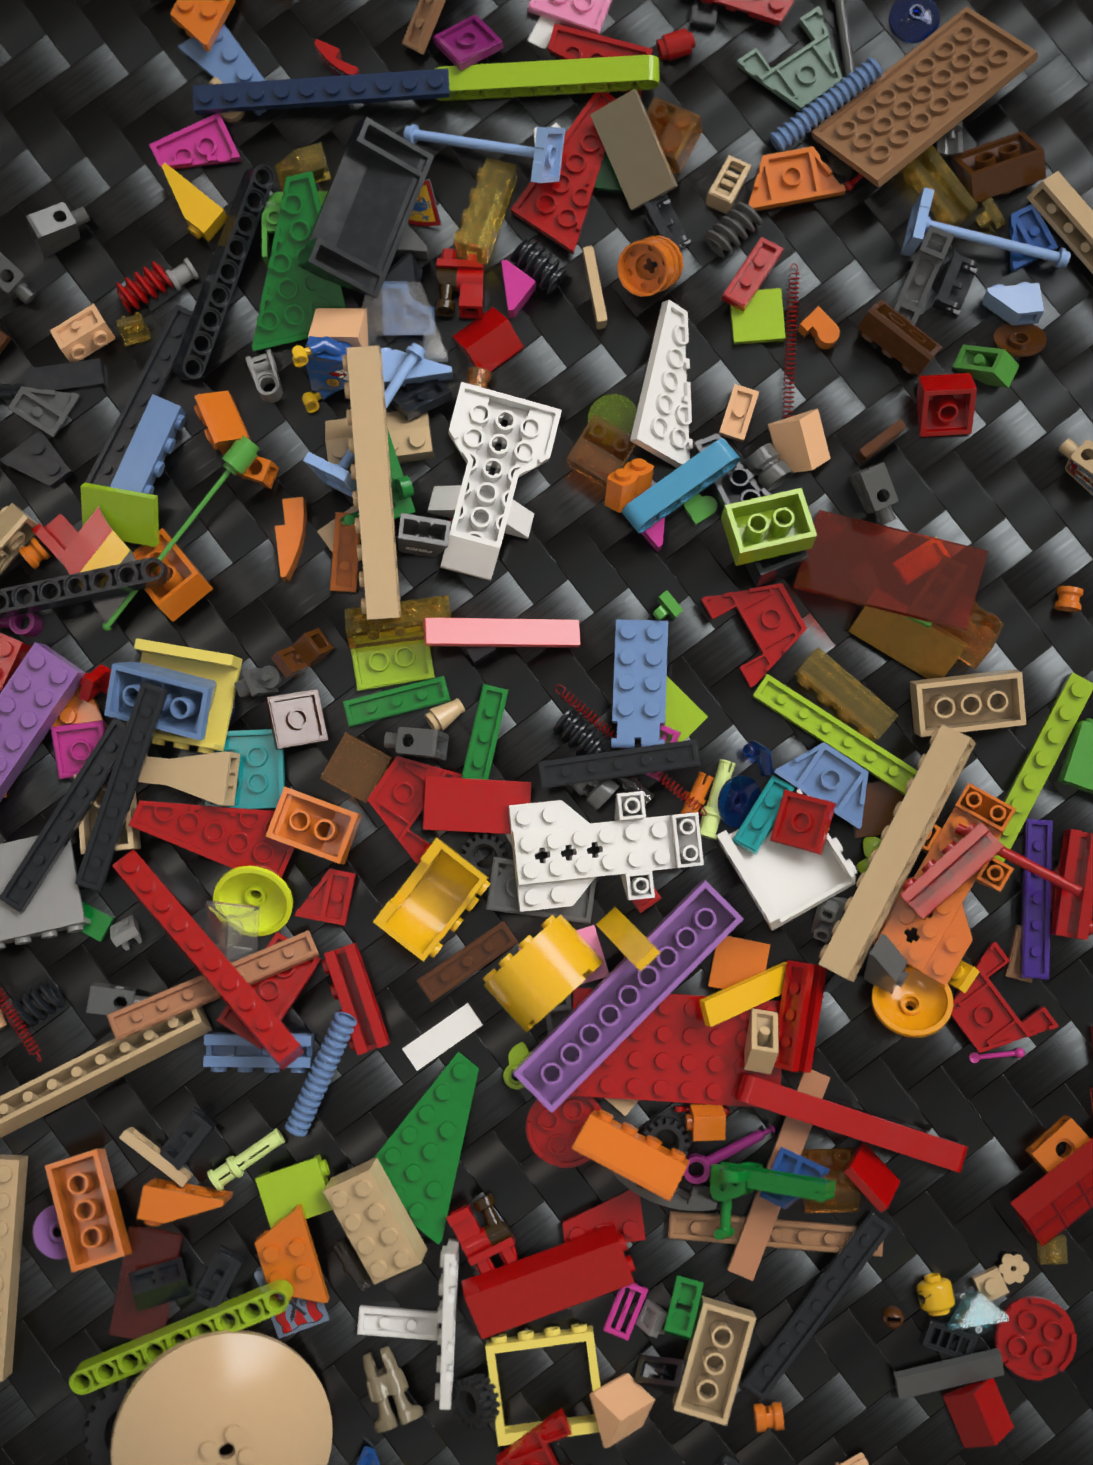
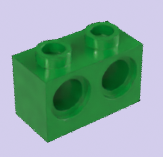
(683, 1308)

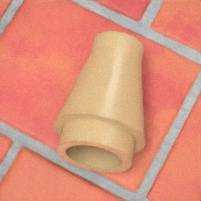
(443, 715)

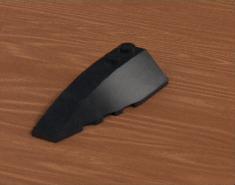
(741, 486)

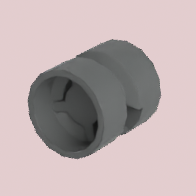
(766, 465)
(597, 791)

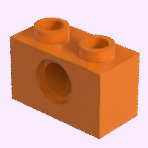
(1044, 1148)

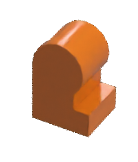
(821, 328)
(262, 472)

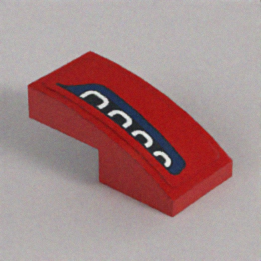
(332, 59)

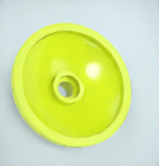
(274, 897)

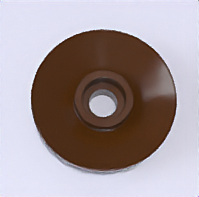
(1020, 339)

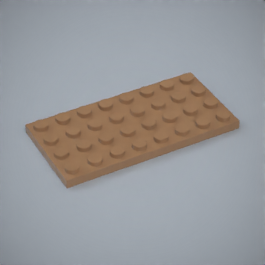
(924, 96)

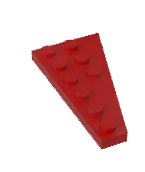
(561, 206)
(216, 832)

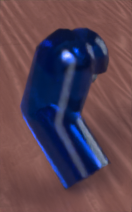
(761, 754)

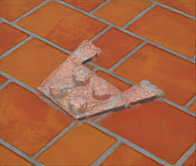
(405, 311)

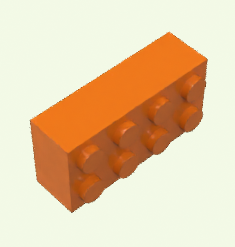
(88, 1209)

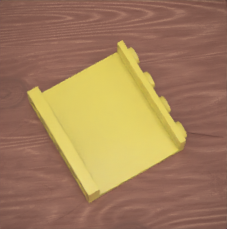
(206, 664)

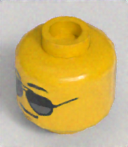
(935, 1294)

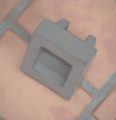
(124, 931)
(652, 1319)

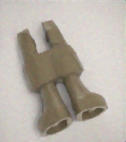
(388, 1382)

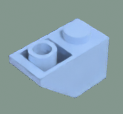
(1015, 303)

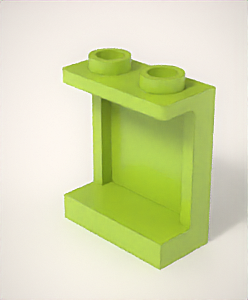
(295, 1185)

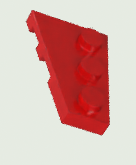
(620, 1210)

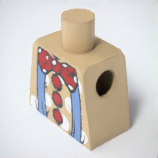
(1080, 462)

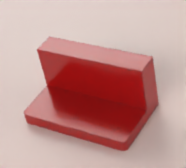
(56, 535)

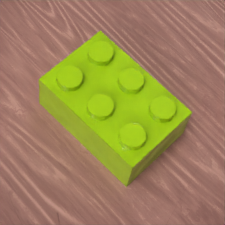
(768, 526)

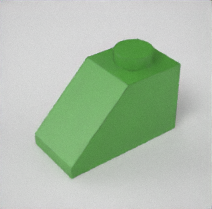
(987, 365)

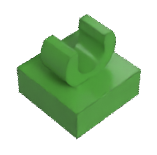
(668, 606)

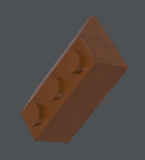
(1000, 166)
(898, 338)

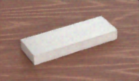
(442, 1036)
(398, 1322)

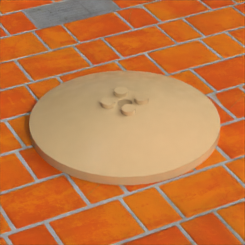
(222, 1392)

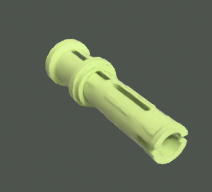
(710, 822)
(235, 1166)

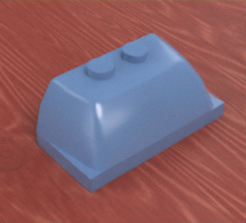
(186, 703)

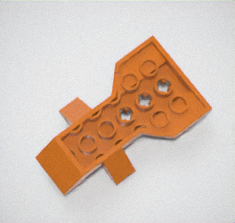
(947, 933)

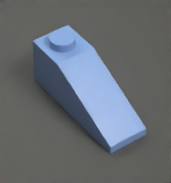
(420, 372)

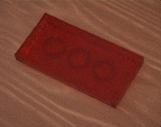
(148, 1249)

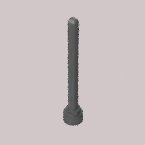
(844, 36)

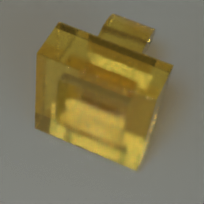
(991, 215)
(133, 329)
(1054, 1251)

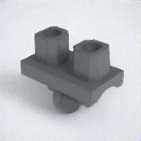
(951, 143)
(259, 681)
(826, 916)

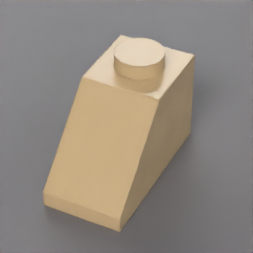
(761, 1041)

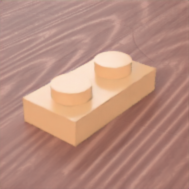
(738, 413)

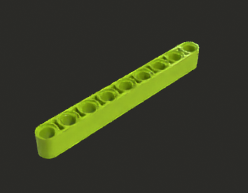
(553, 77)
(167, 1336)

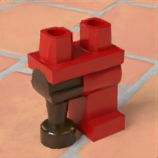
(460, 276)
(483, 1242)

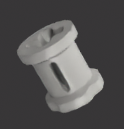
(182, 274)

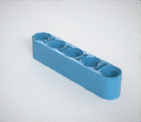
(681, 485)

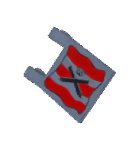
(299, 1313)

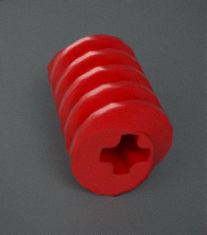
(143, 286)

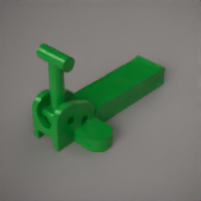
(401, 490)
(740, 1179)

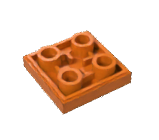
(736, 961)

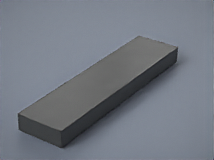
(948, 1373)

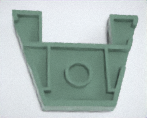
(804, 73)

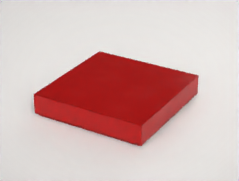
(803, 822)
(872, 1177)

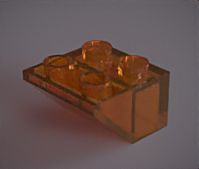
(676, 131)
(600, 450)
(980, 635)
(846, 1193)

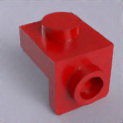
(94, 683)

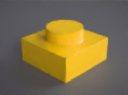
(963, 976)

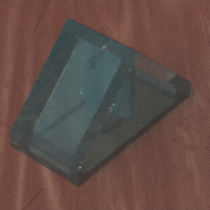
(976, 1311)

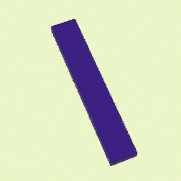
(1036, 902)

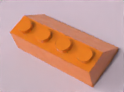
(631, 1154)

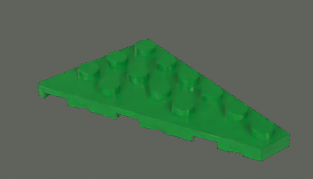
(289, 290)
(427, 1147)

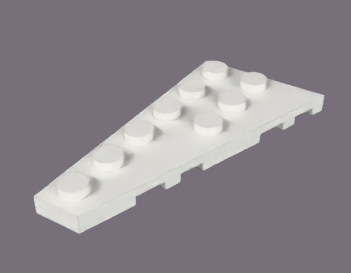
(666, 395)
(447, 1317)

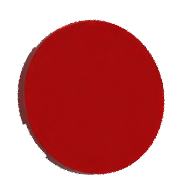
(556, 1132)
(1036, 1338)

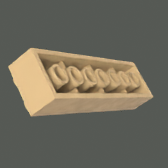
(12, 1203)

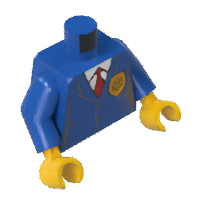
(324, 368)

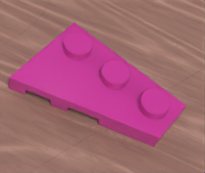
(197, 145)

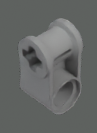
(264, 372)

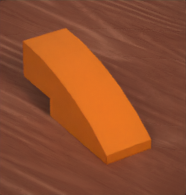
(291, 536)

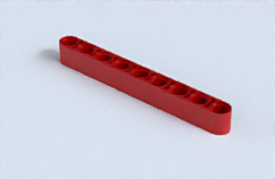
(852, 1123)

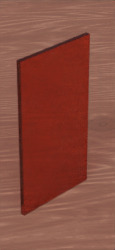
(892, 570)

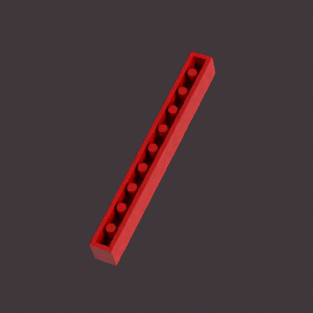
(208, 960)

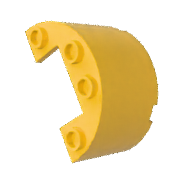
(432, 900)
(542, 972)

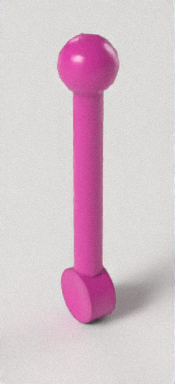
(975, 1057)

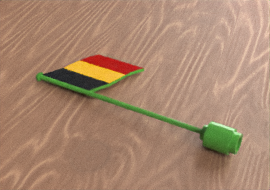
(101, 547)

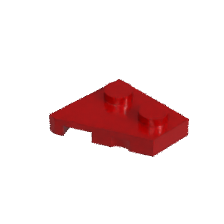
(330, 898)

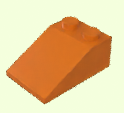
(185, 584)
(314, 825)
(168, 1201)

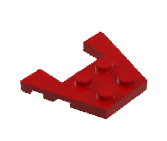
(770, 620)
(400, 800)
(986, 1015)
(534, 1446)

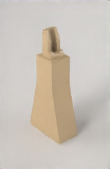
(204, 775)

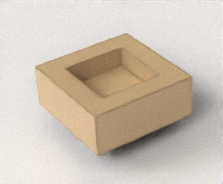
(990, 1283)

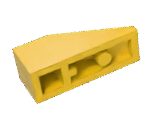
(200, 211)

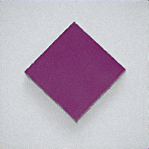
(468, 42)

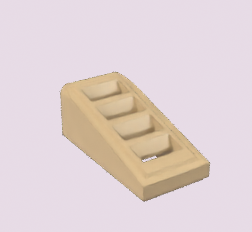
(720, 198)

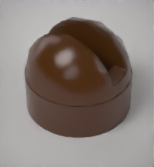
(895, 1312)

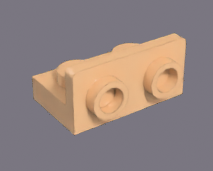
(82, 334)

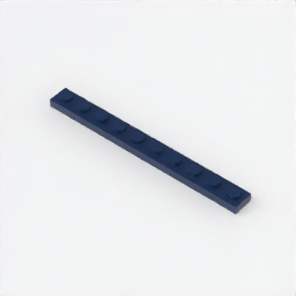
(321, 91)

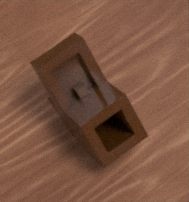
(303, 654)

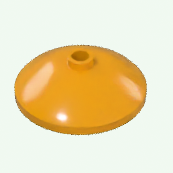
(929, 999)

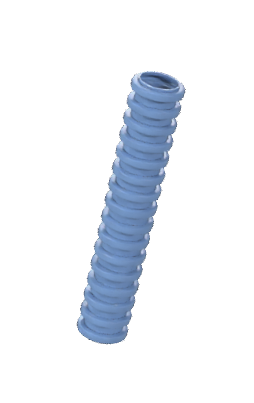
(826, 104)
(321, 1072)

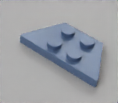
(830, 777)

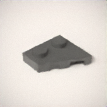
(44, 407)

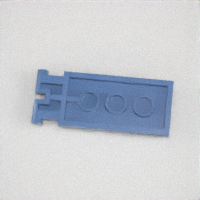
(639, 682)

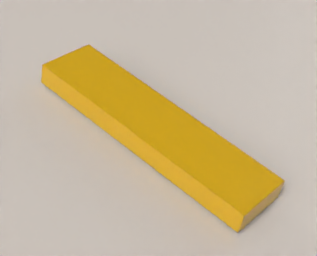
(628, 939)
(743, 995)

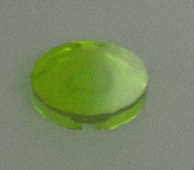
(615, 410)

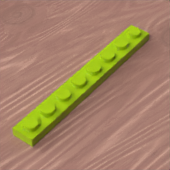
(834, 733)
(1044, 753)

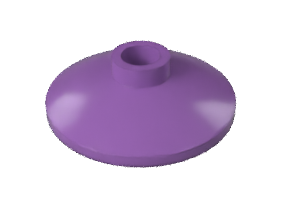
(43, 1234)

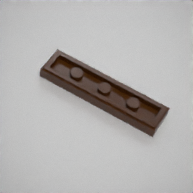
(467, 961)

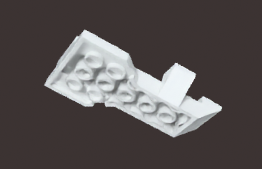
(484, 502)
(626, 847)

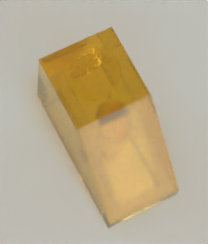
(302, 161)

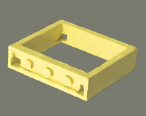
(527, 1340)

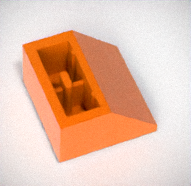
(222, 418)

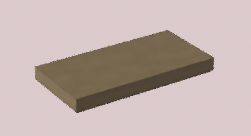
(633, 150)

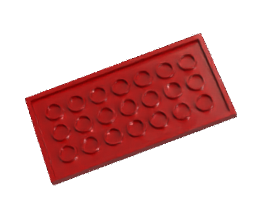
(677, 1056)

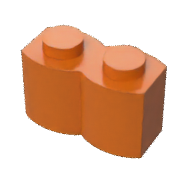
(628, 483)

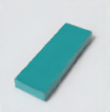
(762, 816)

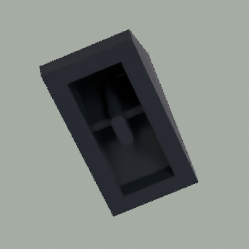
(660, 1373)

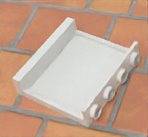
(789, 879)

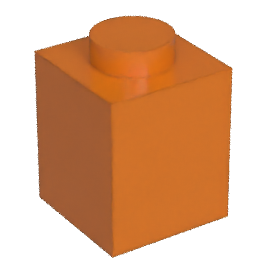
(706, 1122)

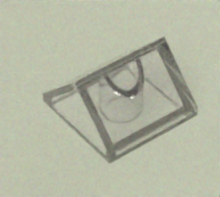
(232, 928)

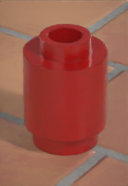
(675, 44)

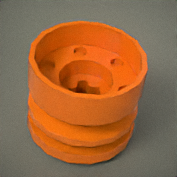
(636, 266)

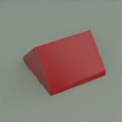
(489, 340)
(979, 1414)

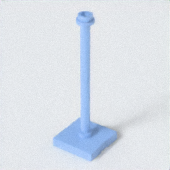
(546, 153)
(920, 222)
(336, 474)

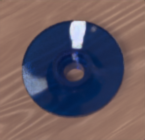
(911, 27)
(744, 792)

